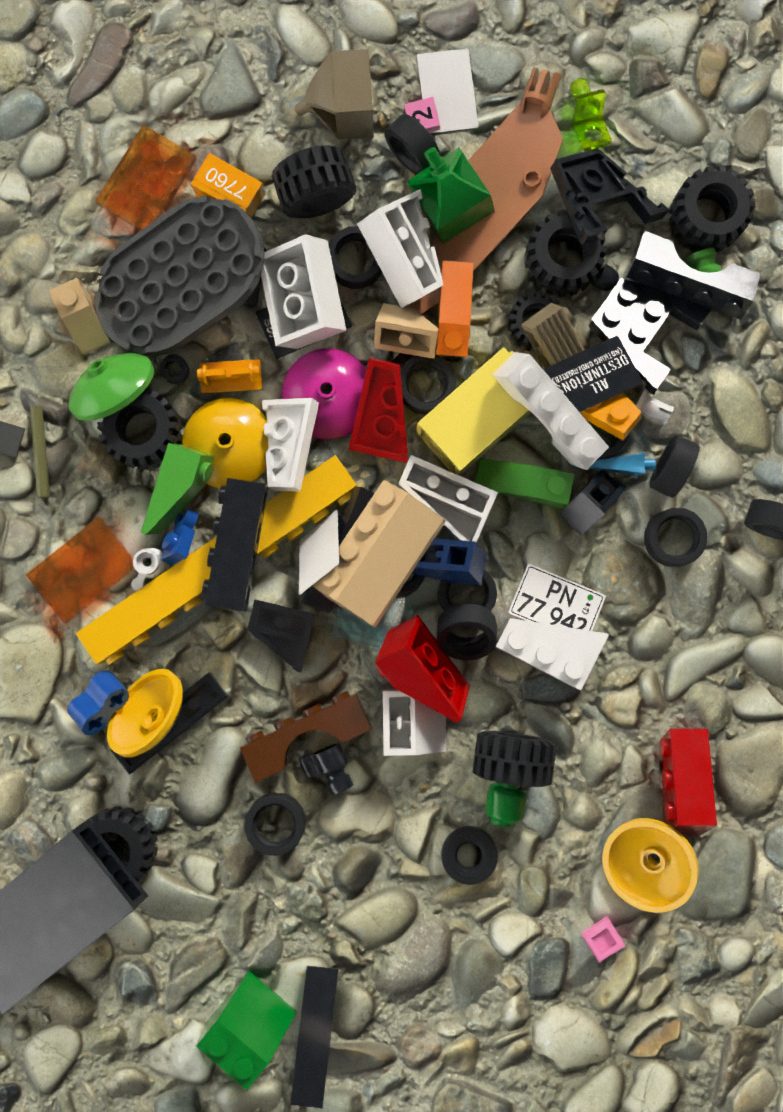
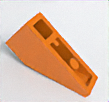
(454, 309)

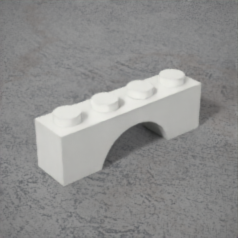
(539, 394)

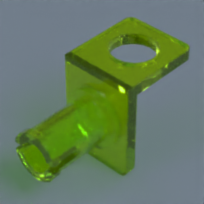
(589, 114)

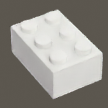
(302, 292)

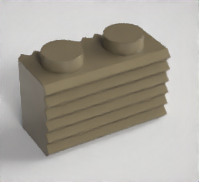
(553, 334)

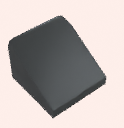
(10, 439)

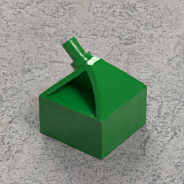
(451, 194)

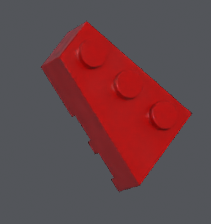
(687, 781)

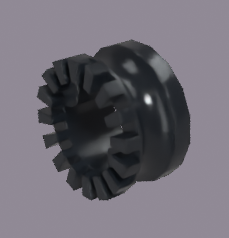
(167, 374)

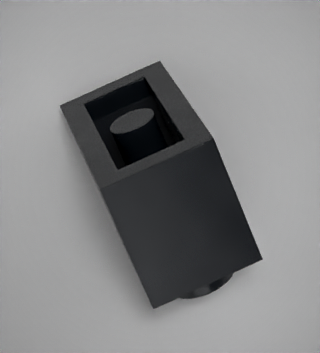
(593, 501)

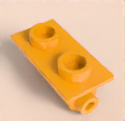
(230, 376)

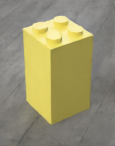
(471, 418)

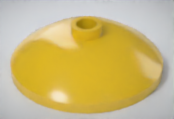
(244, 423)
(147, 715)
(641, 879)

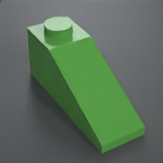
(178, 482)
(526, 482)

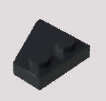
(282, 630)

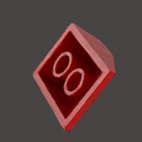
(422, 670)

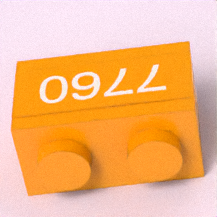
(224, 181)

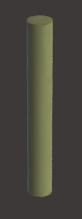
(39, 450)

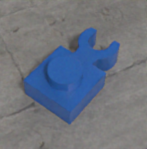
(177, 543)

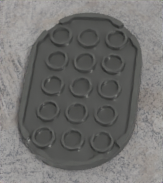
(179, 276)

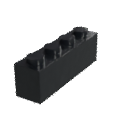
(236, 544)

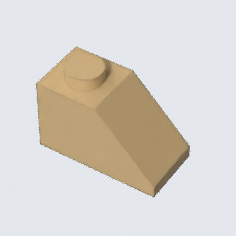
(79, 315)
(405, 332)

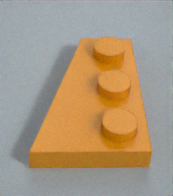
(614, 415)

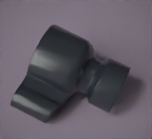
(328, 763)

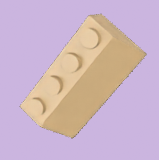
(380, 553)

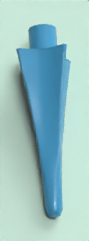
(630, 464)

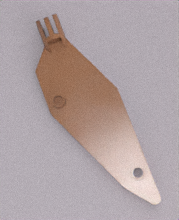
(514, 170)

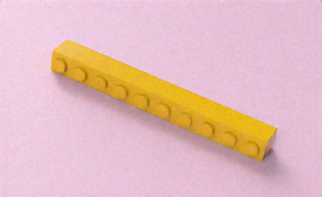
(183, 583)

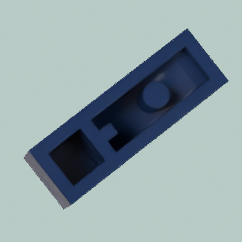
(453, 562)

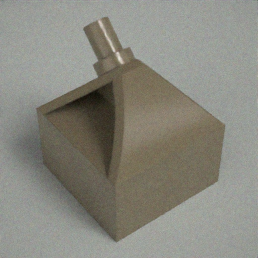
(342, 94)

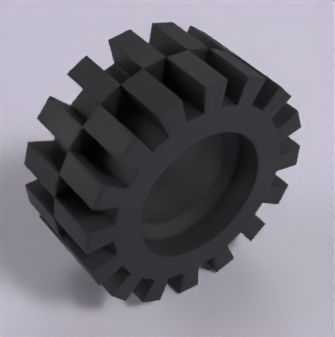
(520, 310)

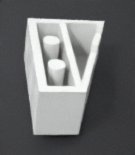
(402, 248)
(452, 497)
(553, 649)

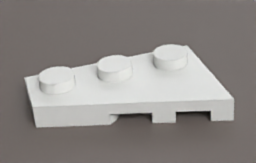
(289, 439)

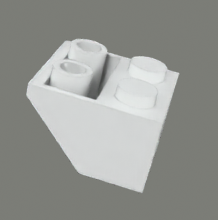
(411, 726)

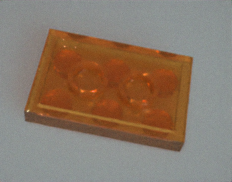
(146, 179)
(82, 570)

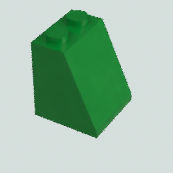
(246, 1030)

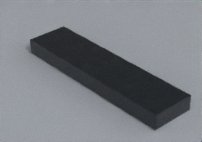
(196, 703)

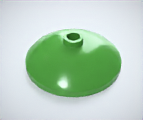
(110, 385)

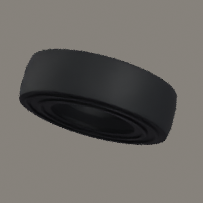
(483, 869)

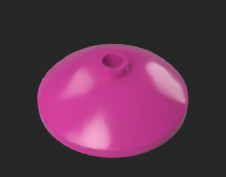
(334, 368)

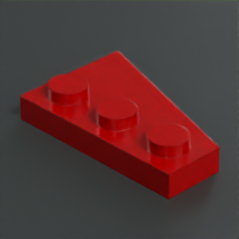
(380, 413)

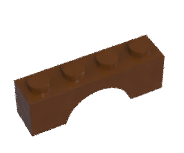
(269, 752)

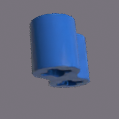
(98, 702)

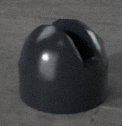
(606, 278)

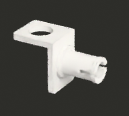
(652, 406)

